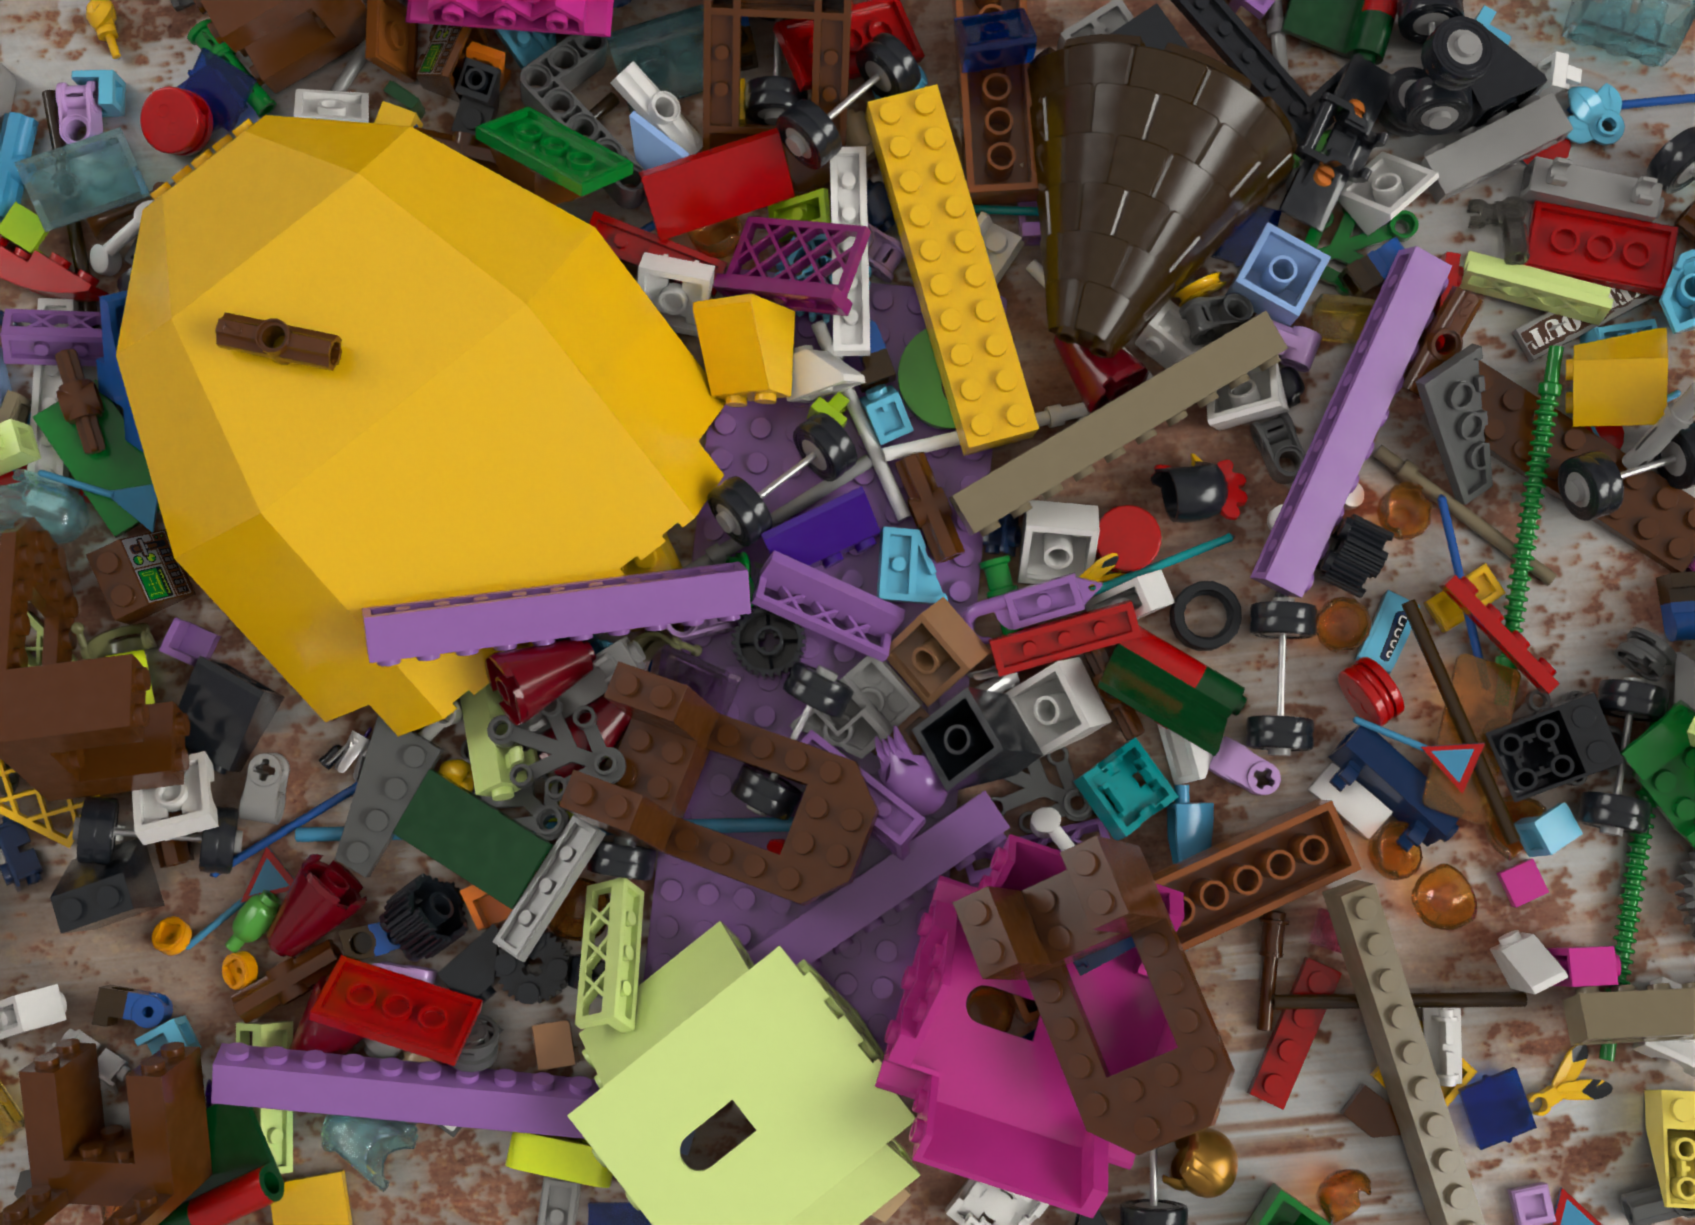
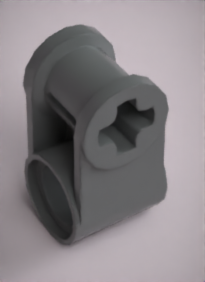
(1215, 316)
(1278, 440)

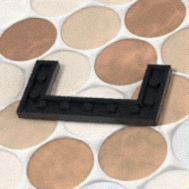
(1248, 56)

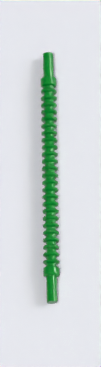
(1548, 390)
(1630, 906)

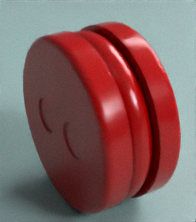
(176, 121)
(1131, 535)
(1371, 691)

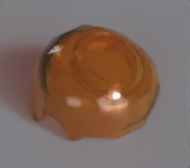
(718, 238)
(1404, 511)
(1343, 624)
(1389, 857)
(990, 1007)
(1340, 1193)

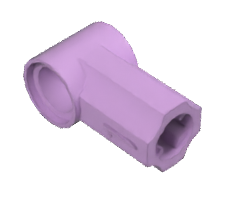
(1301, 345)

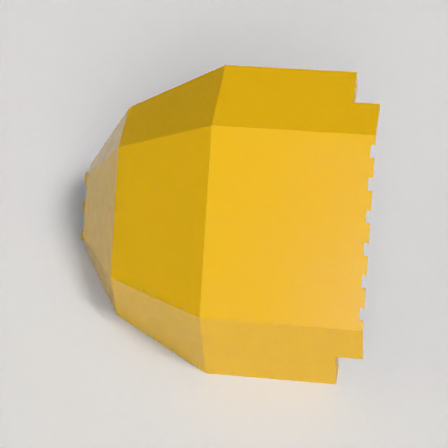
(490, 416)

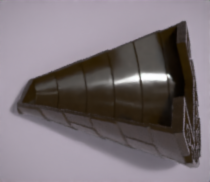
(1141, 176)

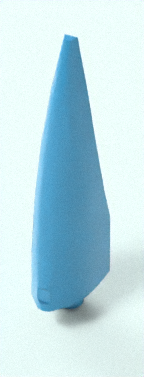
(1188, 825)

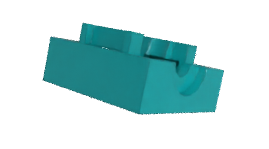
(1131, 802)

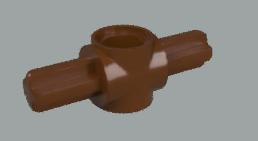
(80, 401)
(1124, 714)

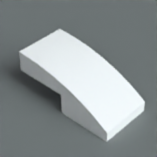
(1352, 804)

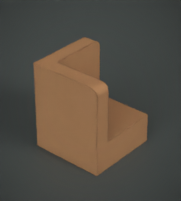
(554, 1045)

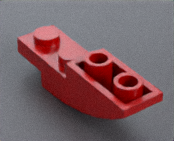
(47, 275)

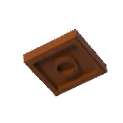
(391, 40)

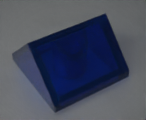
(995, 40)

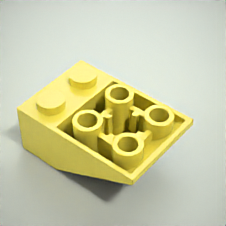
(1672, 1143)

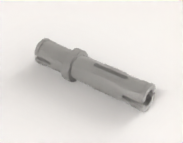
(1675, 417)

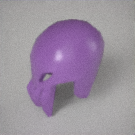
(913, 784)

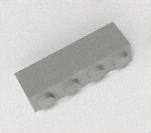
(1496, 146)

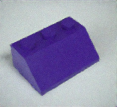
(827, 531)

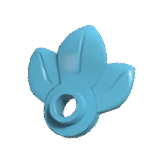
(1592, 109)

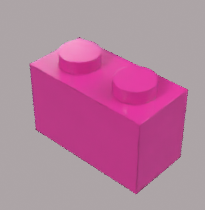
(1588, 965)

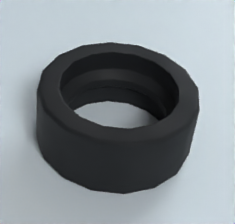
(1230, 603)

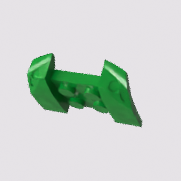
(1666, 768)

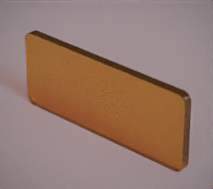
(1488, 699)

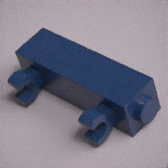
(1394, 781)

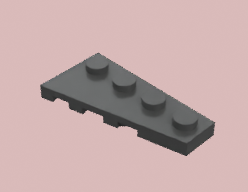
(1458, 422)
(383, 792)

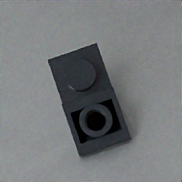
(480, 95)

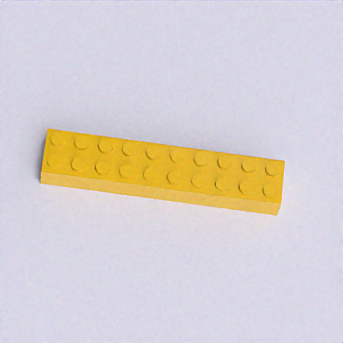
(950, 270)

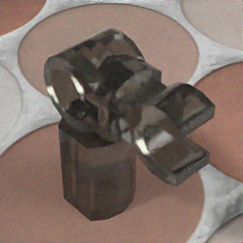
(1510, 217)

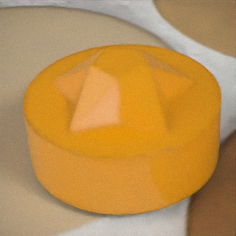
(171, 936)
(239, 970)

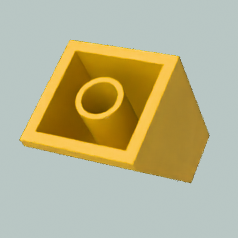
(746, 348)
(1619, 380)

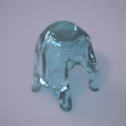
(52, 504)
(367, 1143)

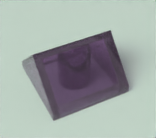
(707, 680)

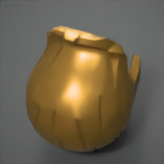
(1203, 1164)

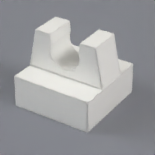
(1558, 74)

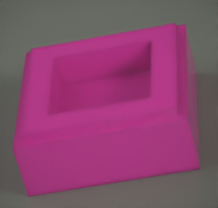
(1522, 882)

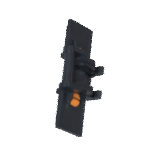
(1347, 148)

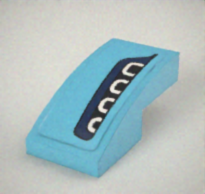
(1387, 632)

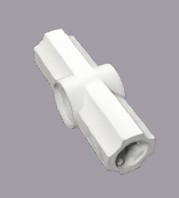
(648, 99)

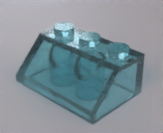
(1631, 28)
(665, 50)
(82, 179)

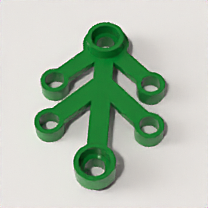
(1344, 248)

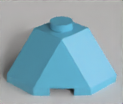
(1679, 294)

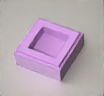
(1531, 1204)

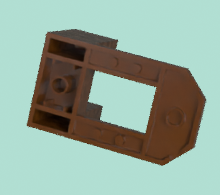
(286, 36)
(723, 71)
(71, 722)
(664, 758)
(1073, 914)
(85, 1163)

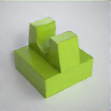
(835, 408)

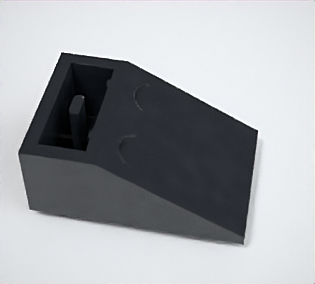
(1554, 746)

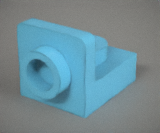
(886, 413)

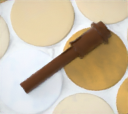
(1271, 949)

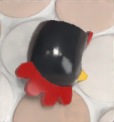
(1200, 490)

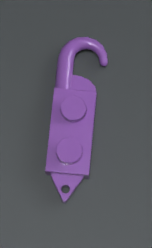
(1035, 602)

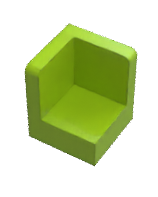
(23, 228)

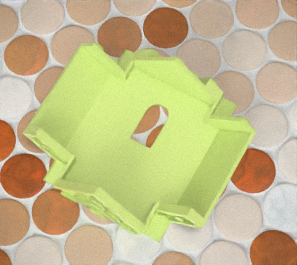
(790, 1061)

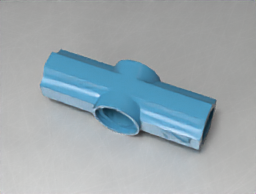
(16, 144)

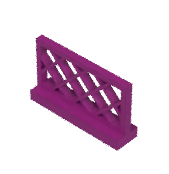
(795, 294)

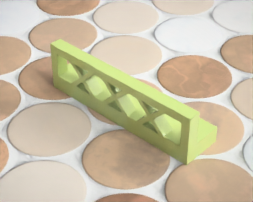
(1536, 288)
(620, 951)
(275, 1123)

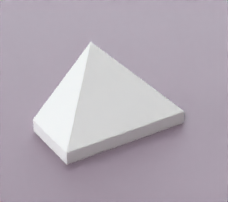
(1184, 758)

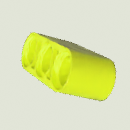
(557, 1158)

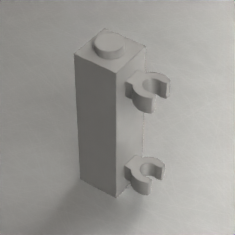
(1591, 189)
(594, 683)

